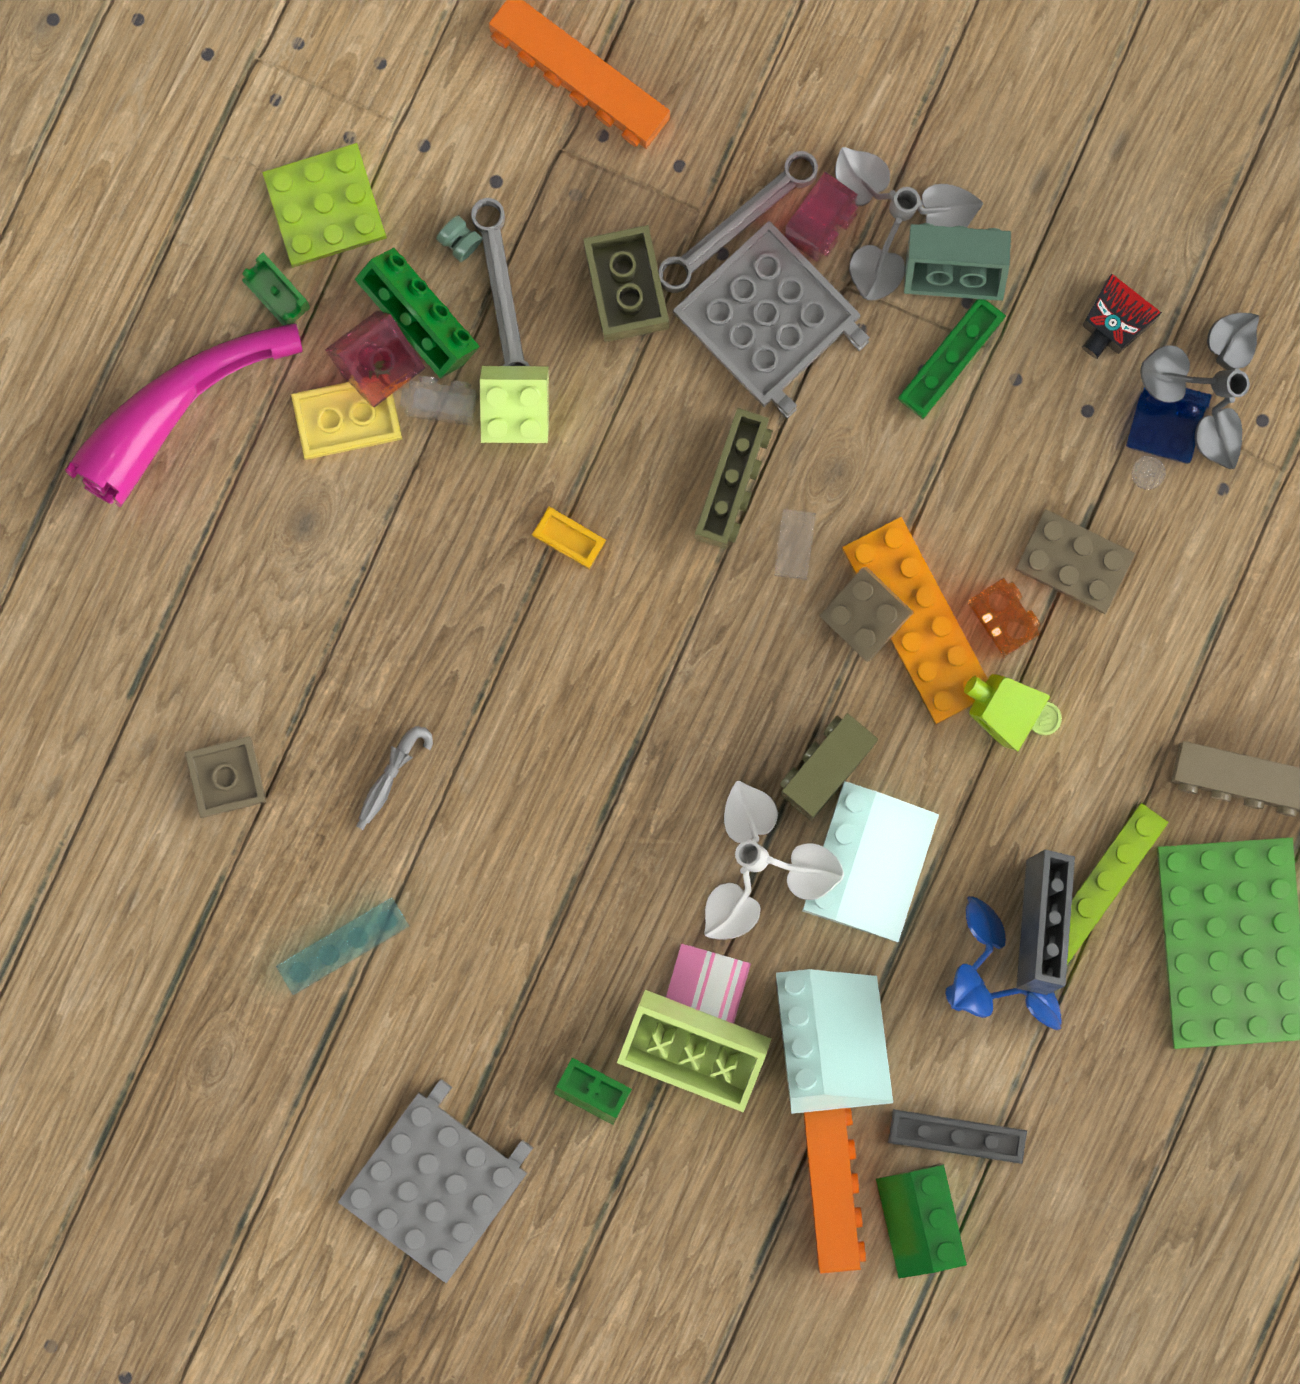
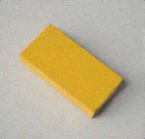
(569, 537)

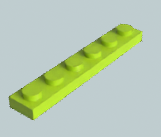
(1112, 873)

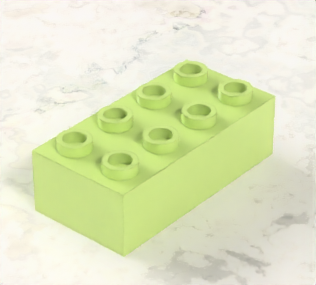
(694, 1050)

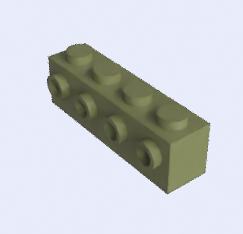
(731, 479)

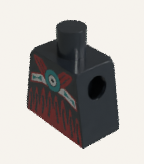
(1117, 318)

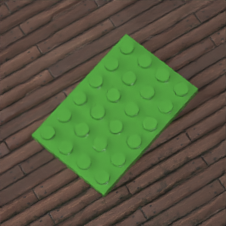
(1231, 942)

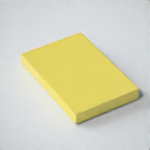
(341, 420)

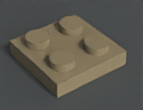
(866, 614)
(225, 777)

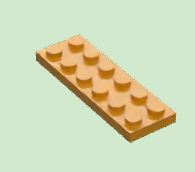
(931, 639)

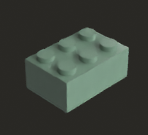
(957, 262)

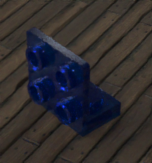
(1167, 427)

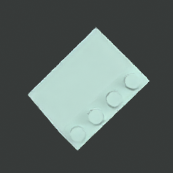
(881, 856)
(833, 1040)

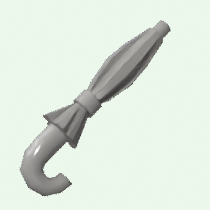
(398, 757)

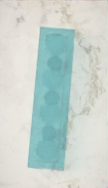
(342, 946)

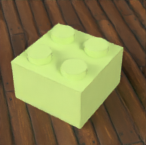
(514, 404)

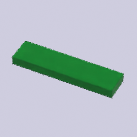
(951, 357)

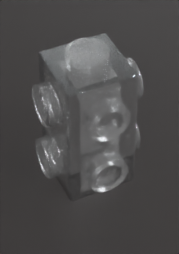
(439, 402)

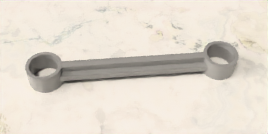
(738, 221)
(500, 285)

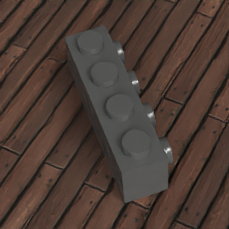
(1045, 922)

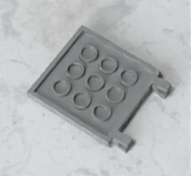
(768, 316)
(434, 1185)

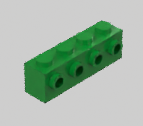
(417, 312)

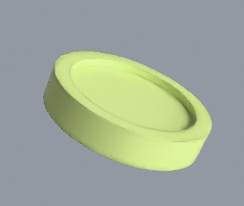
(1048, 720)

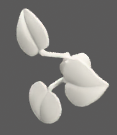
(811, 874)

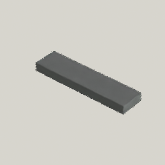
(957, 1136)

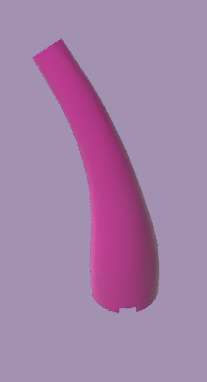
(133, 434)

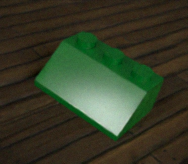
(921, 1221)

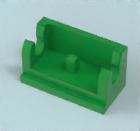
(275, 291)
(592, 1091)

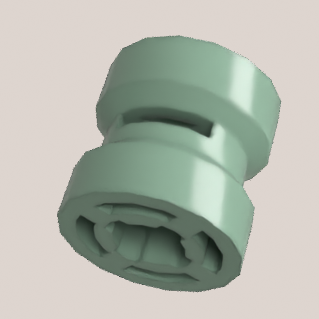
(459, 238)

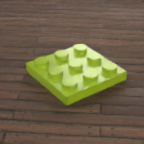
(324, 205)

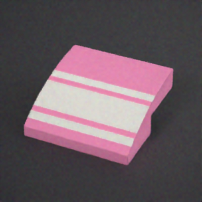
(708, 982)

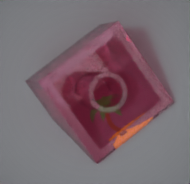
(375, 357)

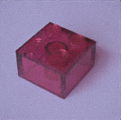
(821, 217)

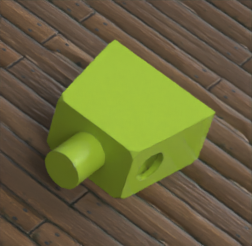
(1005, 708)

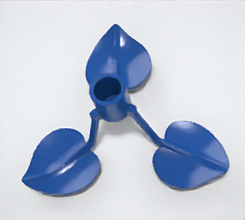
(969, 989)

